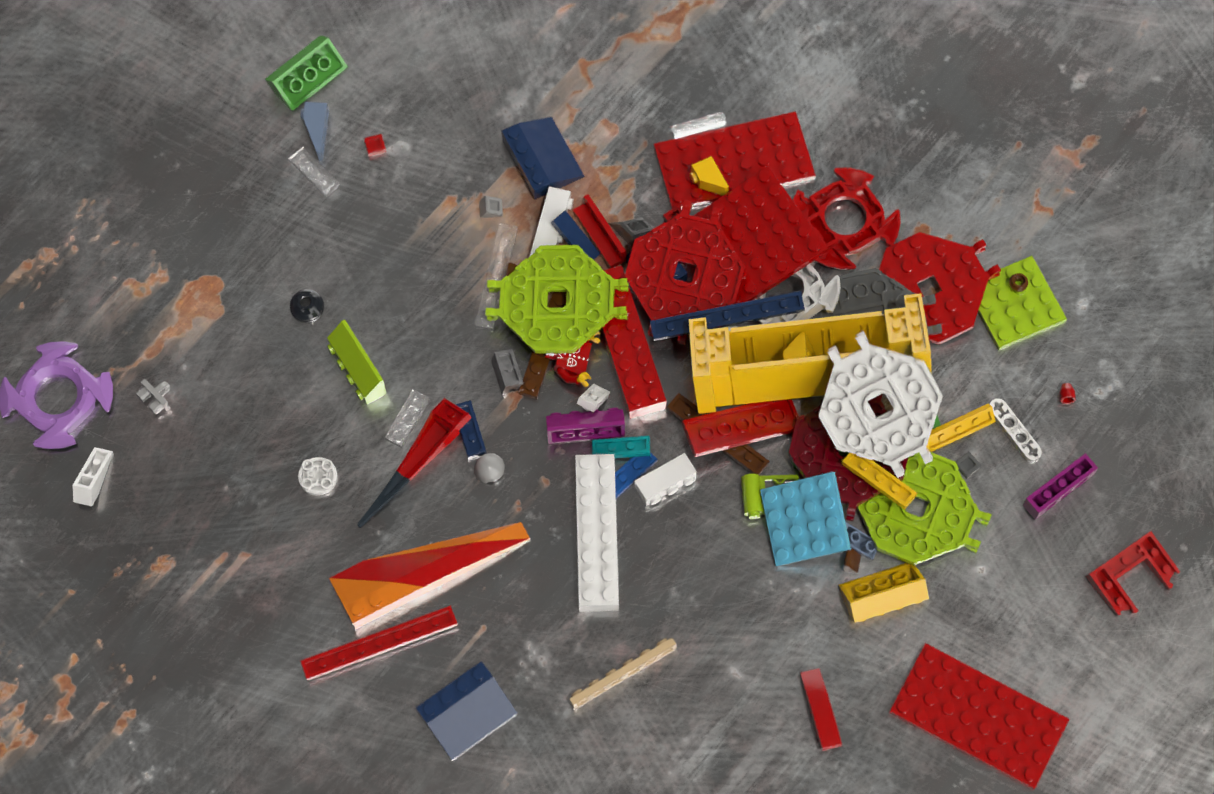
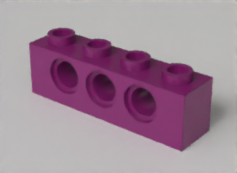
(1060, 486)

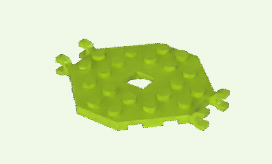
(557, 269)
(945, 520)

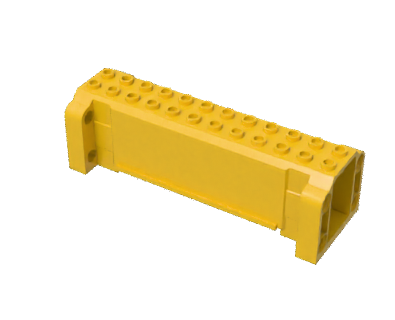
(750, 363)

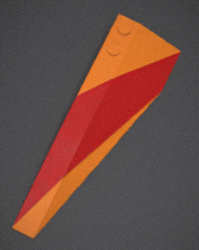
(399, 577)

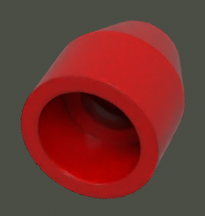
(1067, 394)

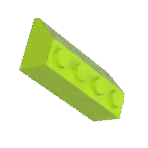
(356, 363)

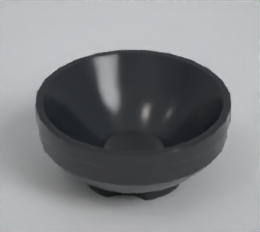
(308, 313)

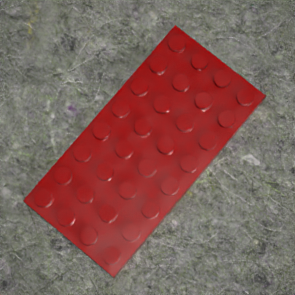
(738, 153)
(979, 716)

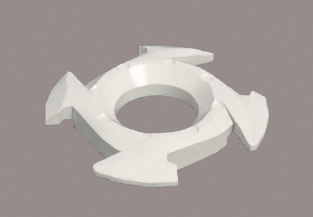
(815, 296)

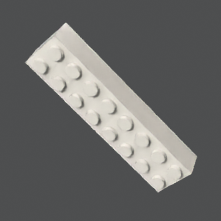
(596, 533)

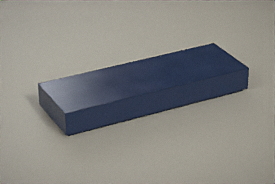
(573, 234)
(471, 433)

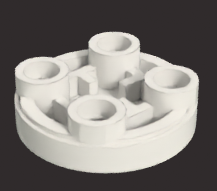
(317, 476)

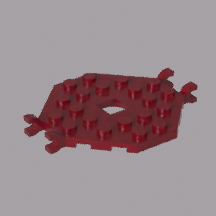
(816, 455)

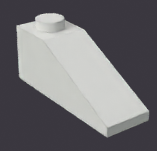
(91, 477)

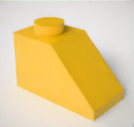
(708, 176)

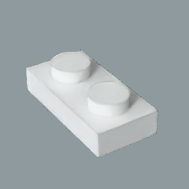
(593, 398)

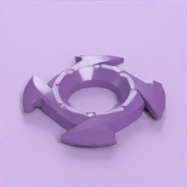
(50, 365)

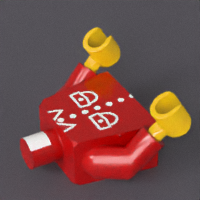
(572, 366)

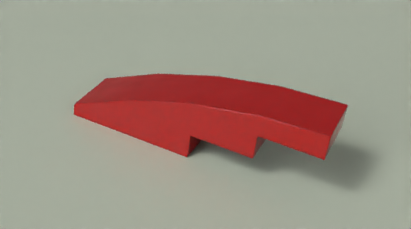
(821, 709)

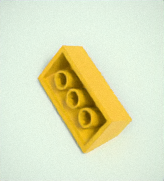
(883, 592)

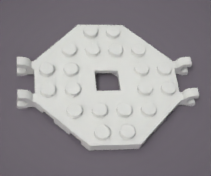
(894, 433)

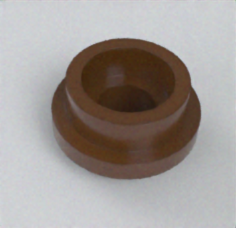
(1021, 278)

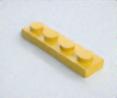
(961, 427)
(880, 479)

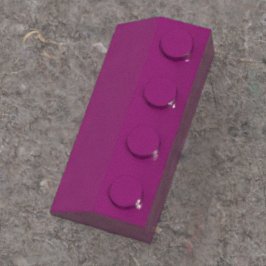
(585, 425)

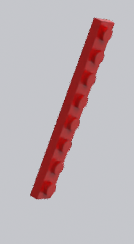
(379, 643)

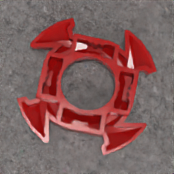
(850, 187)

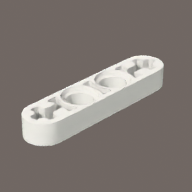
(1018, 428)

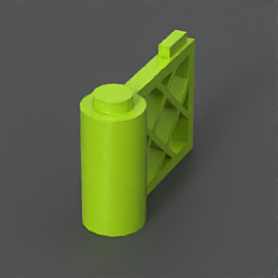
(751, 492)

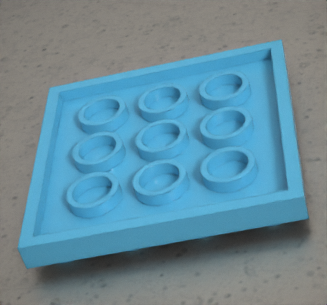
(805, 519)

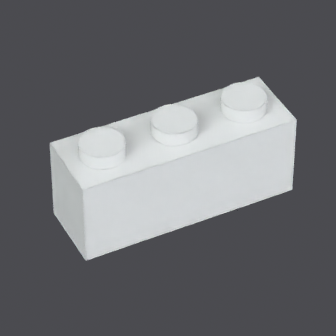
(665, 480)

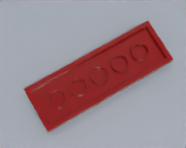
(740, 426)

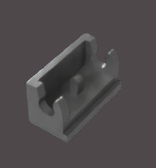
(506, 371)

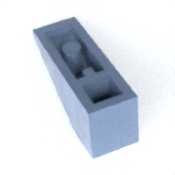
(316, 121)

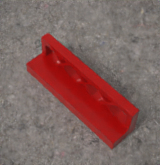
(600, 233)

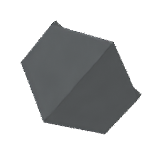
(631, 229)

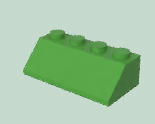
(306, 72)

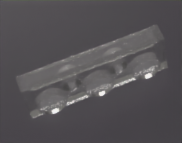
(698, 126)
(314, 172)
(407, 418)

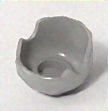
(489, 468)

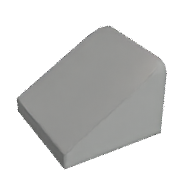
(490, 207)

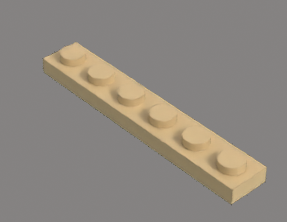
(616, 676)

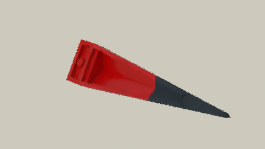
(436, 434)

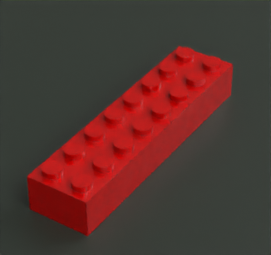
(632, 357)

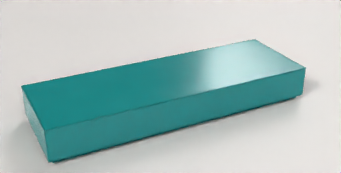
(623, 447)

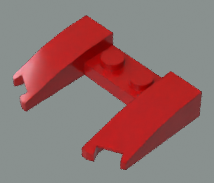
(1144, 549)

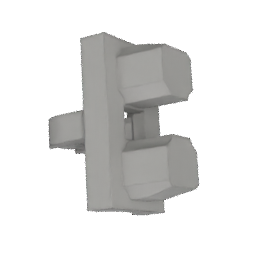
(159, 402)

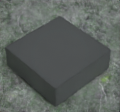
(968, 465)

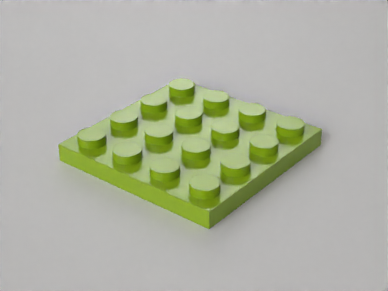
(1019, 315)

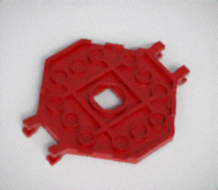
(687, 241)
(955, 271)

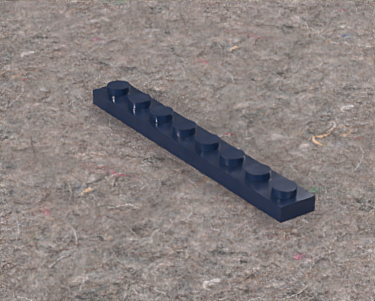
(730, 315)

